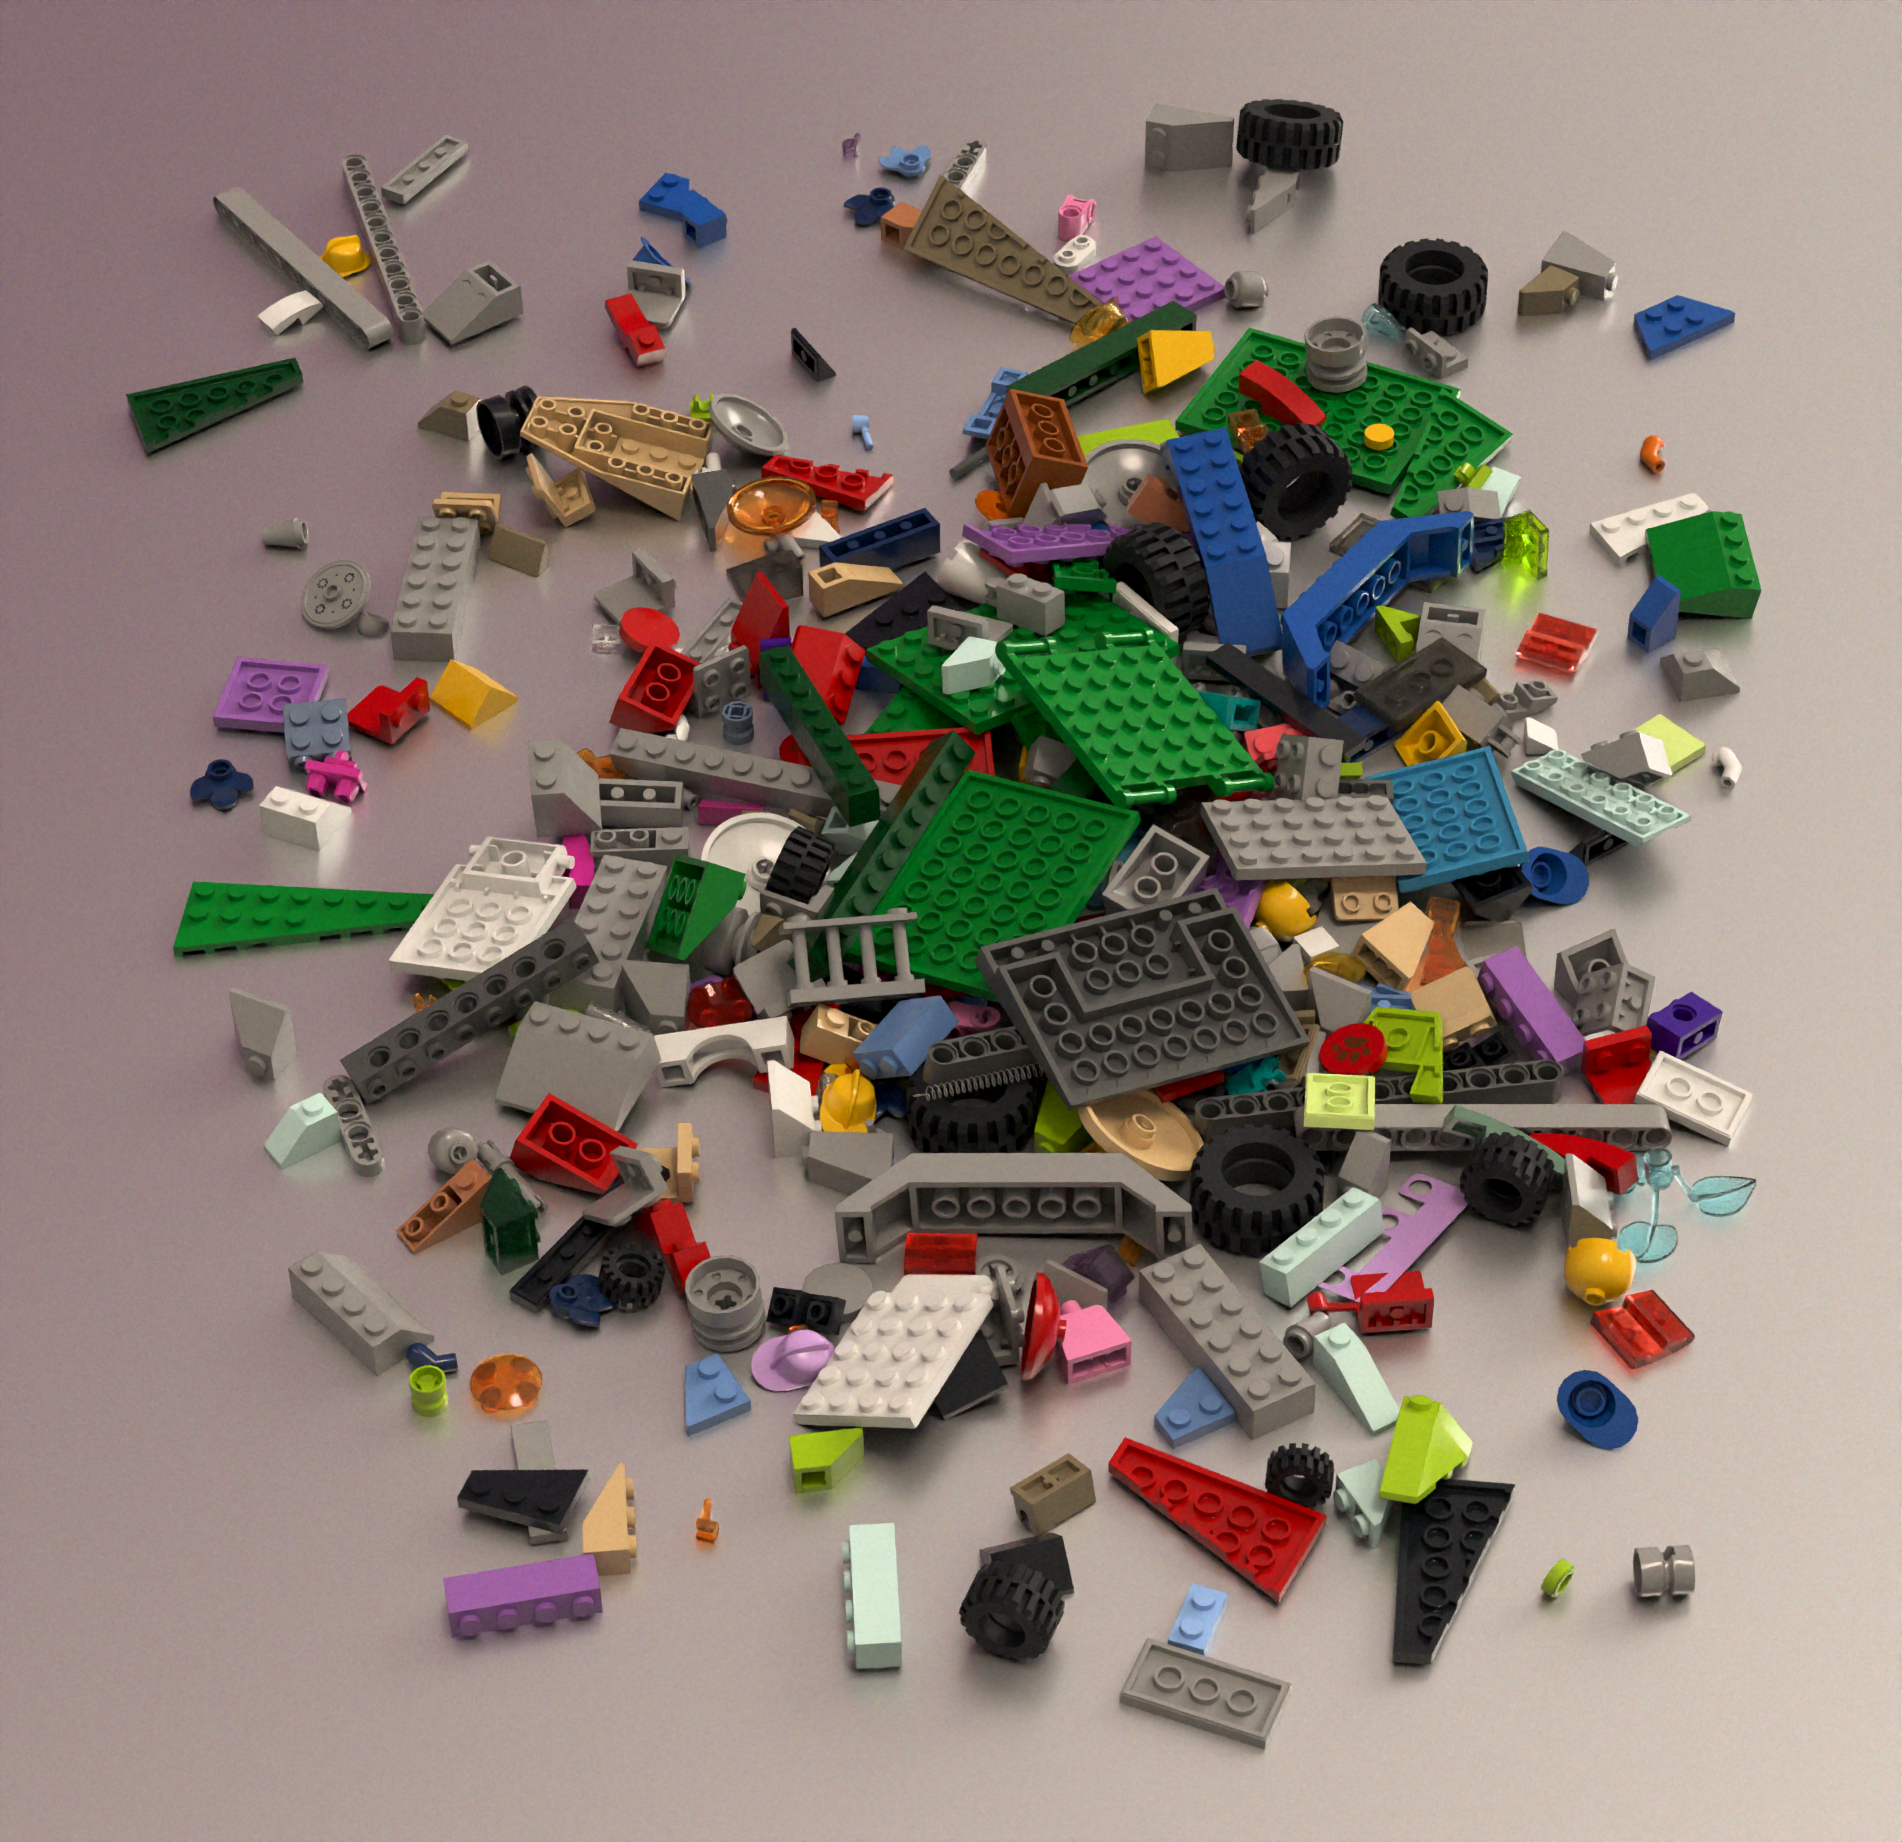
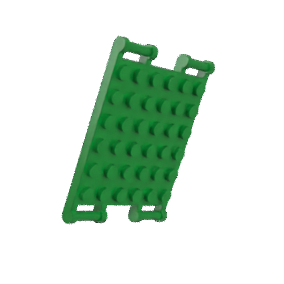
(1132, 718)

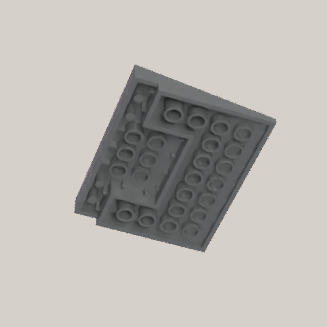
(1141, 997)

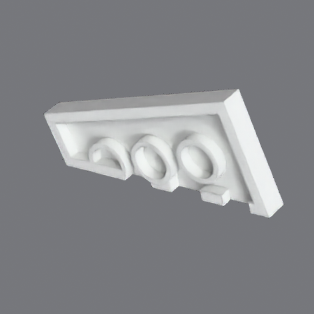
(1625, 533)

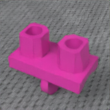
(336, 773)

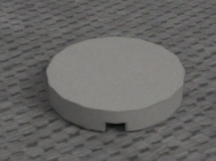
(843, 1282)

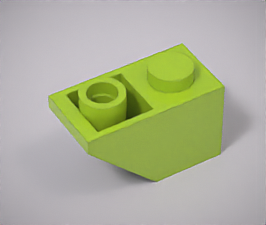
(824, 1458)

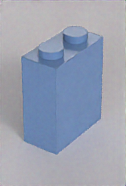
(903, 1037)

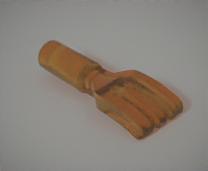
(1129, 1250)

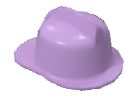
(791, 1360)

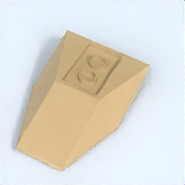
(625, 445)

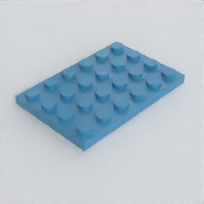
(1456, 817)

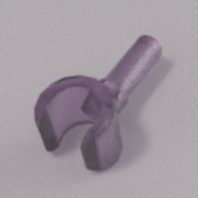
(851, 145)

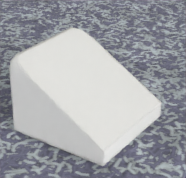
(1539, 738)

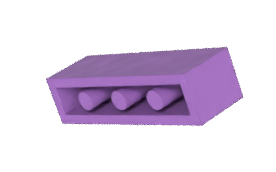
(1531, 1009)
(523, 1595)

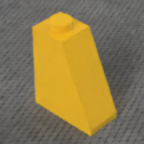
(1172, 354)

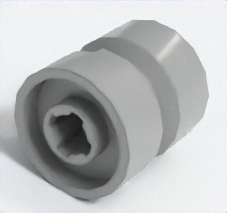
(1663, 1571)

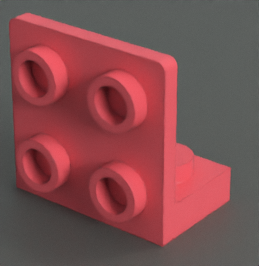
(1263, 742)

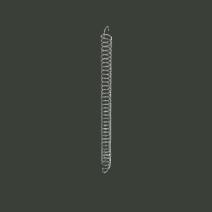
(980, 1081)

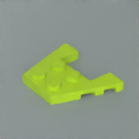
(1413, 1046)

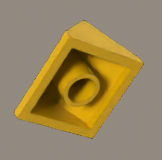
(470, 695)
(1431, 737)

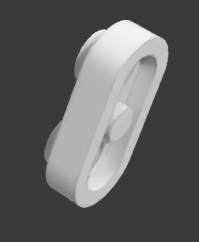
(1075, 254)

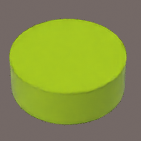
(1558, 1578)

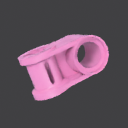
(1075, 217)
(972, 1019)

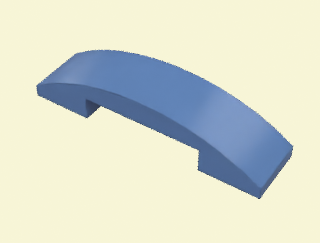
(982, 424)

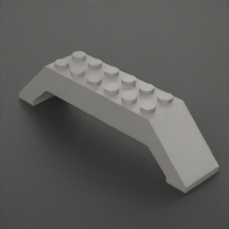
(1012, 1197)

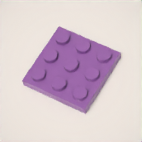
(261, 687)

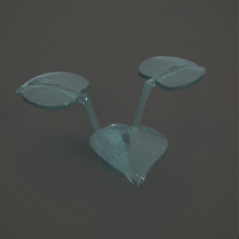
(1716, 1197)

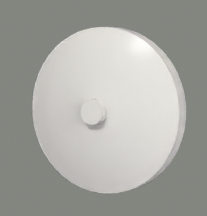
(750, 846)

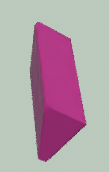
(718, 811)

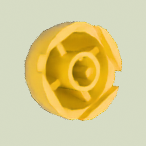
(1283, 911)
(1598, 1270)

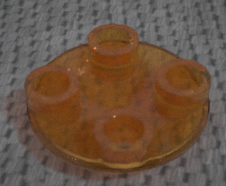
(506, 1383)

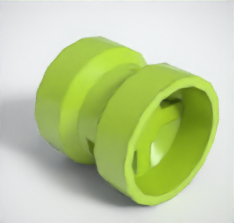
(428, 1391)

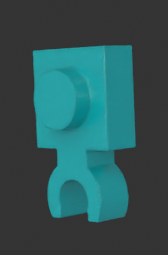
(1255, 1079)

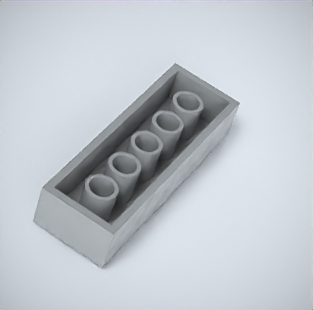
(436, 589)
(617, 924)
(1227, 1340)

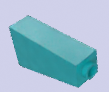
(1233, 711)

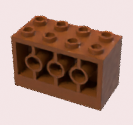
(1033, 446)

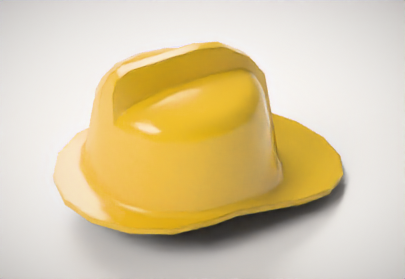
(346, 255)
(848, 1104)

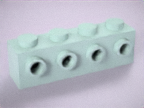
(1321, 1246)
(874, 1595)

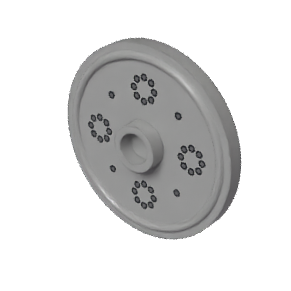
(336, 595)

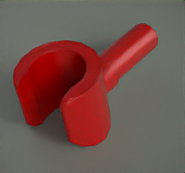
(1318, 1303)

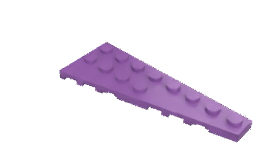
(1054, 542)

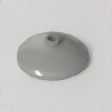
(747, 425)

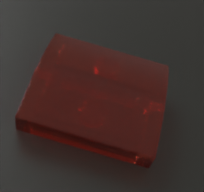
(1557, 643)
(941, 1253)
(1642, 1329)

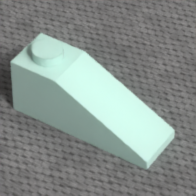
(1355, 1378)

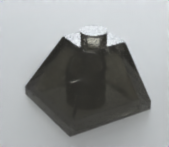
(780, 568)

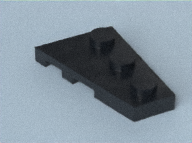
(525, 1496)

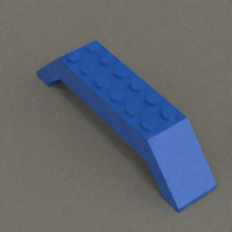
(1225, 539)
(1361, 580)

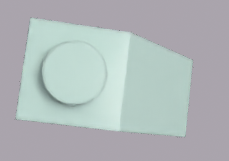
(971, 666)
(304, 1131)

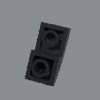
(1489, 1052)
(798, 1307)

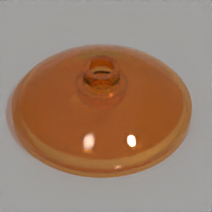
(771, 506)

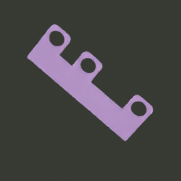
(1410, 1235)

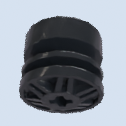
(503, 419)

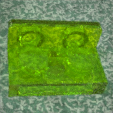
(1526, 544)

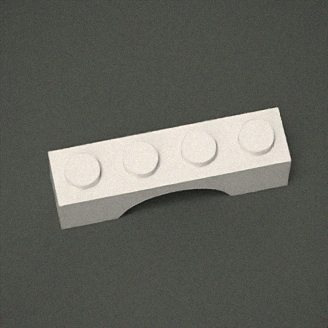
(691, 1051)

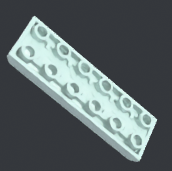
(1598, 797)

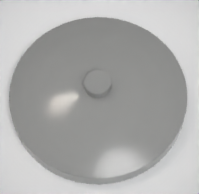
(1118, 471)

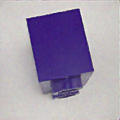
(1684, 1026)

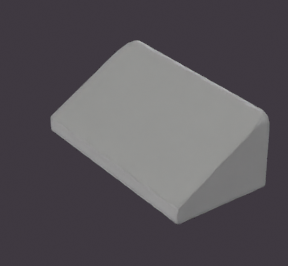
(1075, 1287)

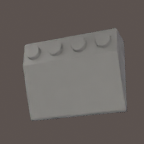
(578, 1060)

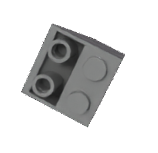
(1349, 672)
(1631, 758)

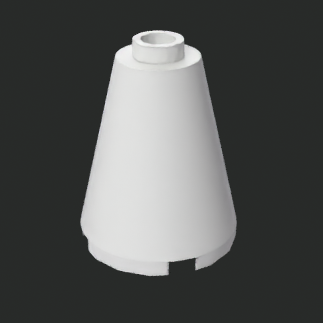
(967, 573)

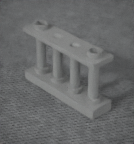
(838, 990)

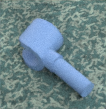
(860, 424)

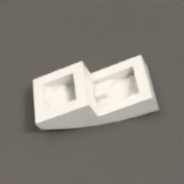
(298, 306)

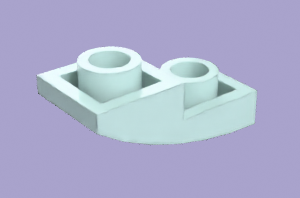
(1503, 483)

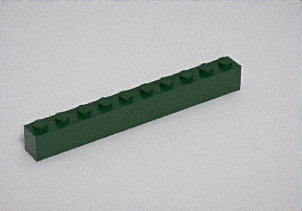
(889, 844)

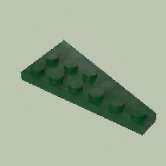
(188, 406)

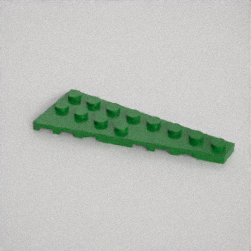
(284, 915)

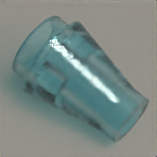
(1381, 321)

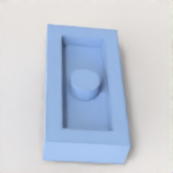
(1198, 1619)

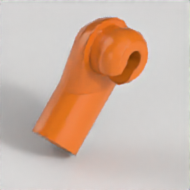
(1649, 453)

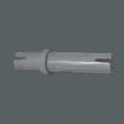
(493, 1159)

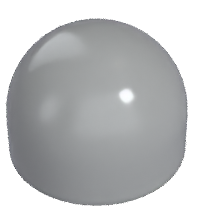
(371, 624)

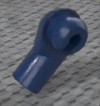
(420, 1355)

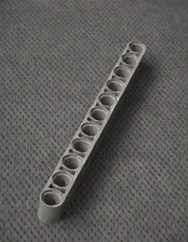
(383, 249)
(303, 267)
(1421, 1125)

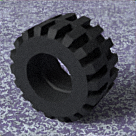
(801, 865)
(1507, 1178)
(1012, 1610)

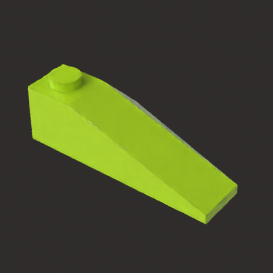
(1422, 1450)

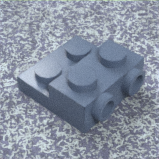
(315, 731)

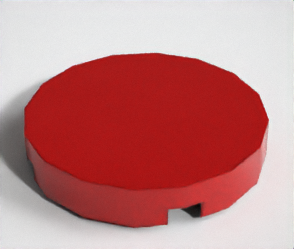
(643, 624)

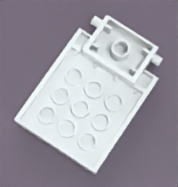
(487, 909)
(898, 1352)

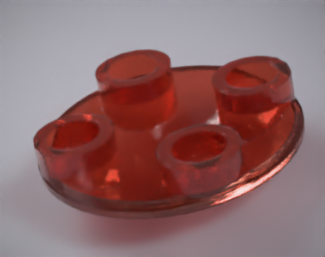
(718, 1004)

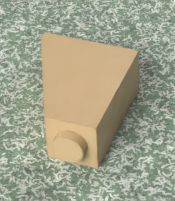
(1395, 946)

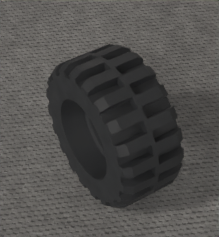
(1289, 134)
(1434, 286)
(1313, 497)
(1162, 572)
(987, 1129)
(1255, 1157)

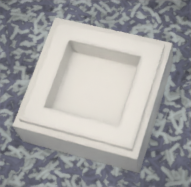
(1315, 943)

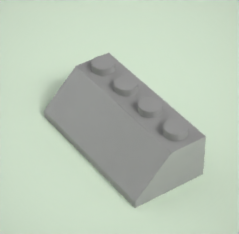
(356, 1309)

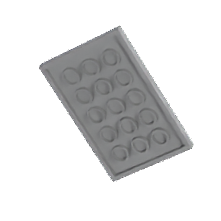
(1312, 838)

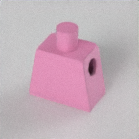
(1091, 1343)

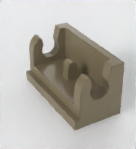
(1054, 1493)

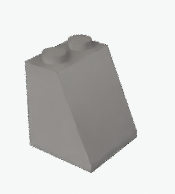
(562, 790)

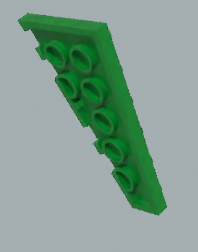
(1450, 439)

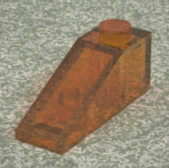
(1441, 955)

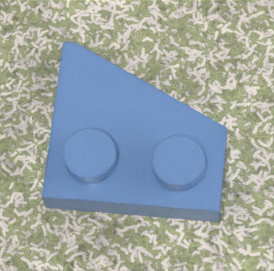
(712, 1394)

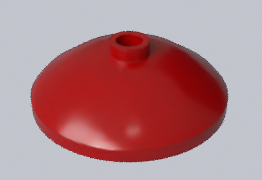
(1042, 1327)

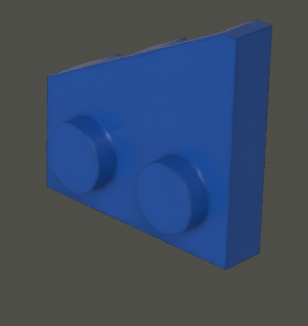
(666, 197)

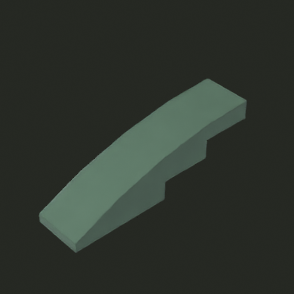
(1476, 1125)

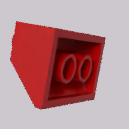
(831, 664)
(655, 691)

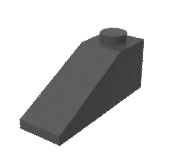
(711, 495)

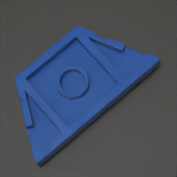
(1678, 323)

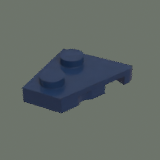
(1487, 542)

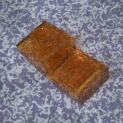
(1247, 428)

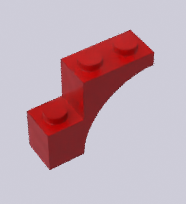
(673, 1237)

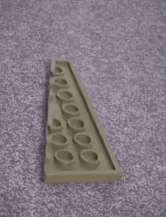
(976, 245)

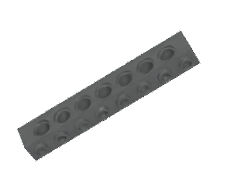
(469, 1011)

